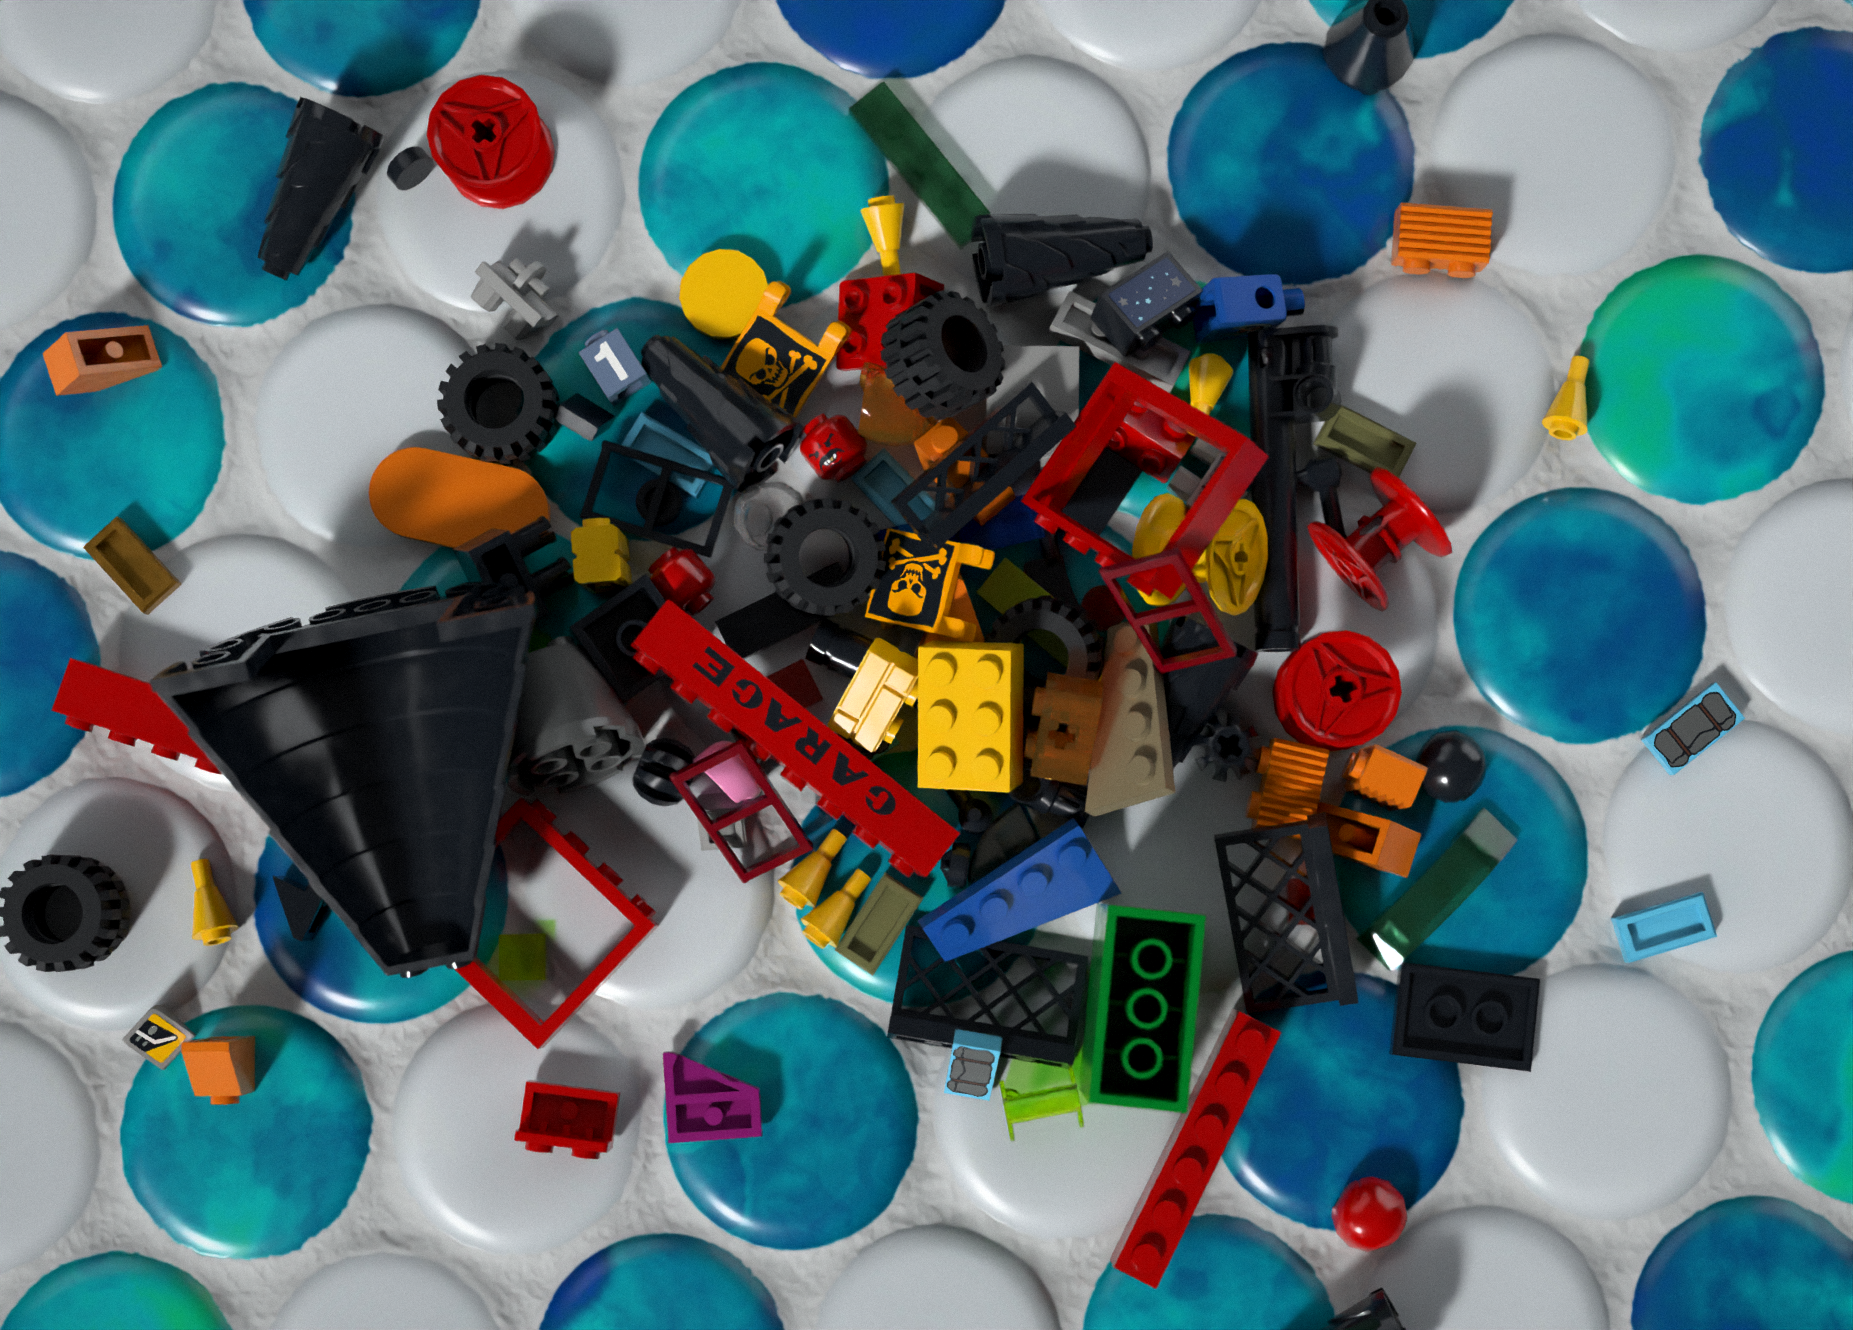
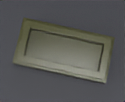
(1364, 442)
(879, 923)

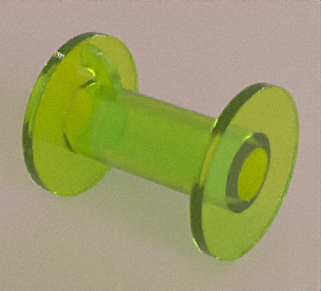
(1041, 1103)

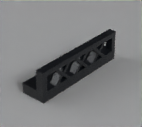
(991, 479)

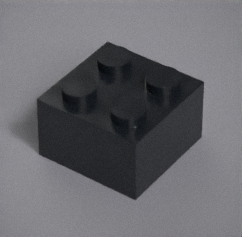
(611, 630)

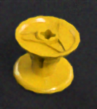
(1230, 564)

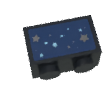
(1147, 305)

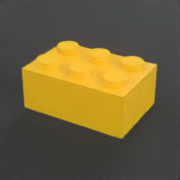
(970, 715)

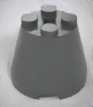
(568, 723)

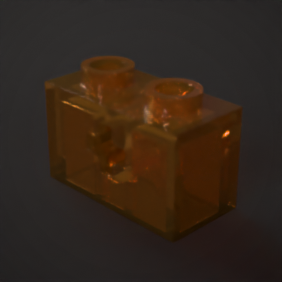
(1066, 754)

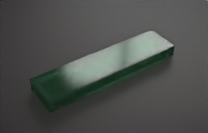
(919, 162)

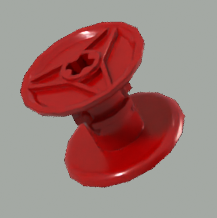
(491, 141)
(1361, 555)
(1341, 661)

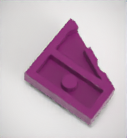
(708, 1103)

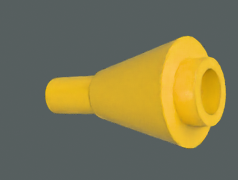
(884, 224)
(1207, 380)
(1568, 411)
(805, 880)
(211, 914)
(828, 919)

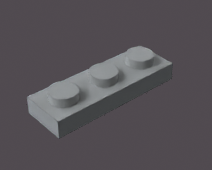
(1158, 364)

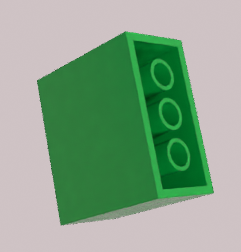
(1141, 1008)

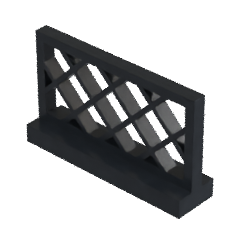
(1327, 908)
(1016, 1042)

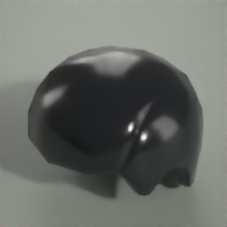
(1454, 766)

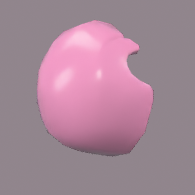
(731, 775)

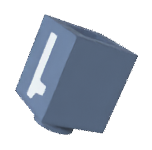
(614, 365)

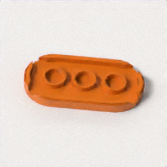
(452, 497)

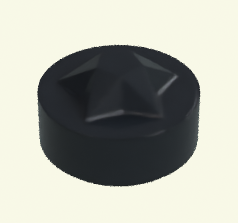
(955, 865)

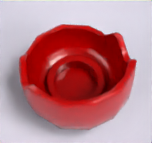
(1369, 1214)

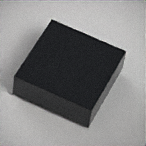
(583, 417)

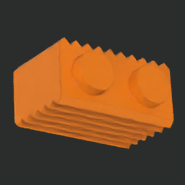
(1441, 239)
(1383, 777)
(1288, 785)

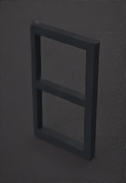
(667, 468)

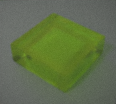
(522, 957)

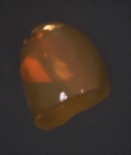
(884, 414)

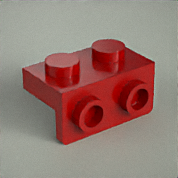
(1150, 442)
(568, 1119)

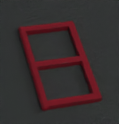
(1198, 604)
(770, 797)

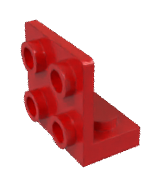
(869, 306)

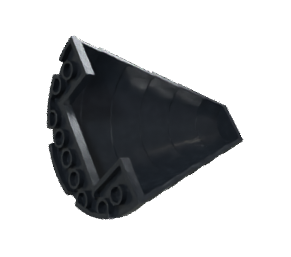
(375, 753)

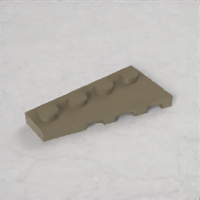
(1132, 737)

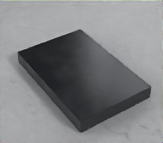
(1464, 1016)

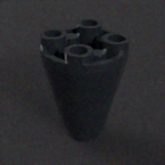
(1370, 45)

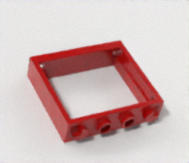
(1086, 442)
(606, 882)

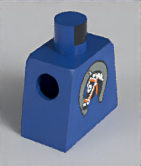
(1243, 304)

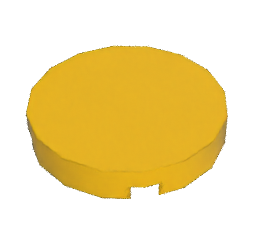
(721, 293)

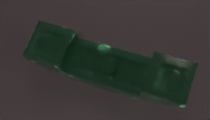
(1438, 890)

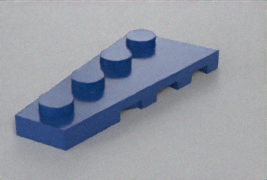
(1029, 890)

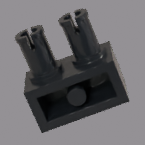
(500, 555)

